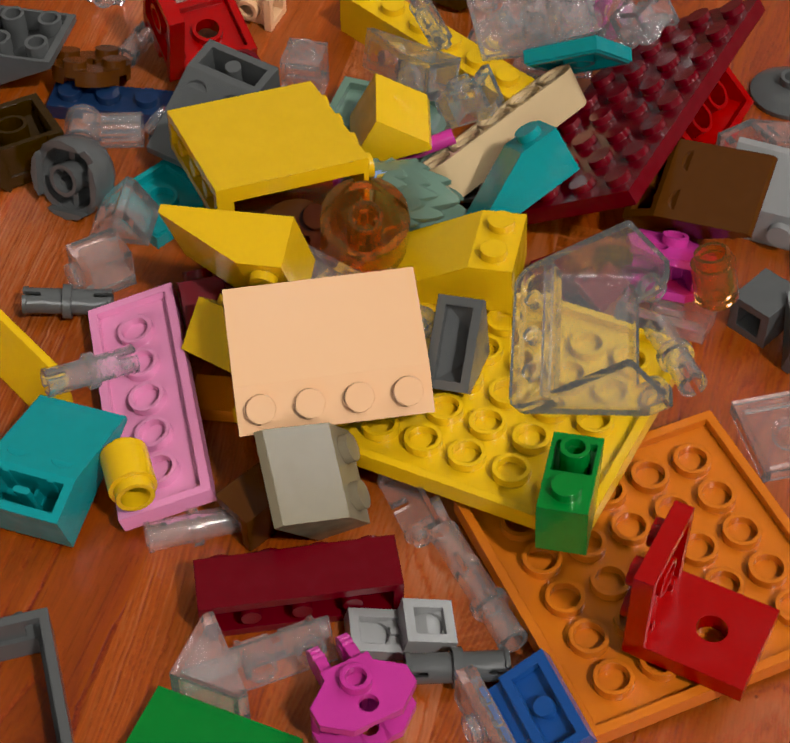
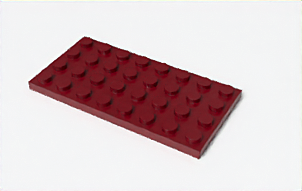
(643, 110)

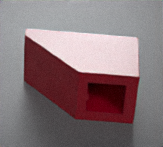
(196, 284)

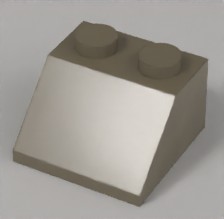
(313, 479)

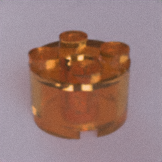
(365, 224)

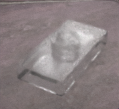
(480, 717)

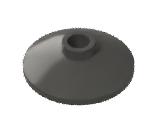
(772, 91)

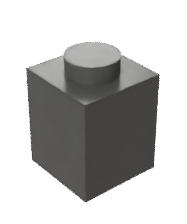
(760, 308)

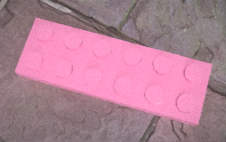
(157, 400)

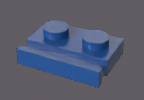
(539, 704)

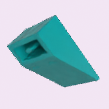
(53, 468)

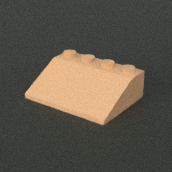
(327, 350)

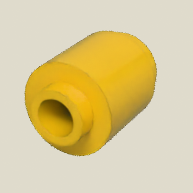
(128, 473)

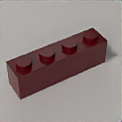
(288, 584)

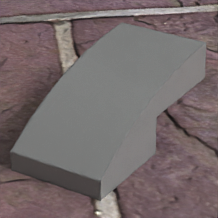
(411, 628)

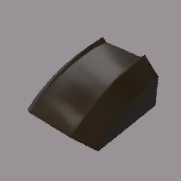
(23, 130)

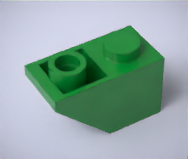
(569, 493)

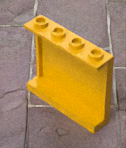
(264, 144)

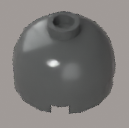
(73, 175)

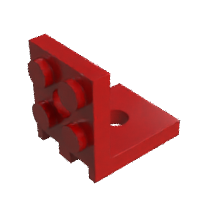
(177, 28)
(670, 606)

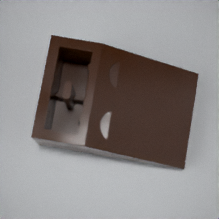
(705, 192)

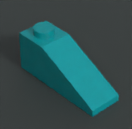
(525, 170)

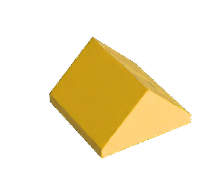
(392, 120)

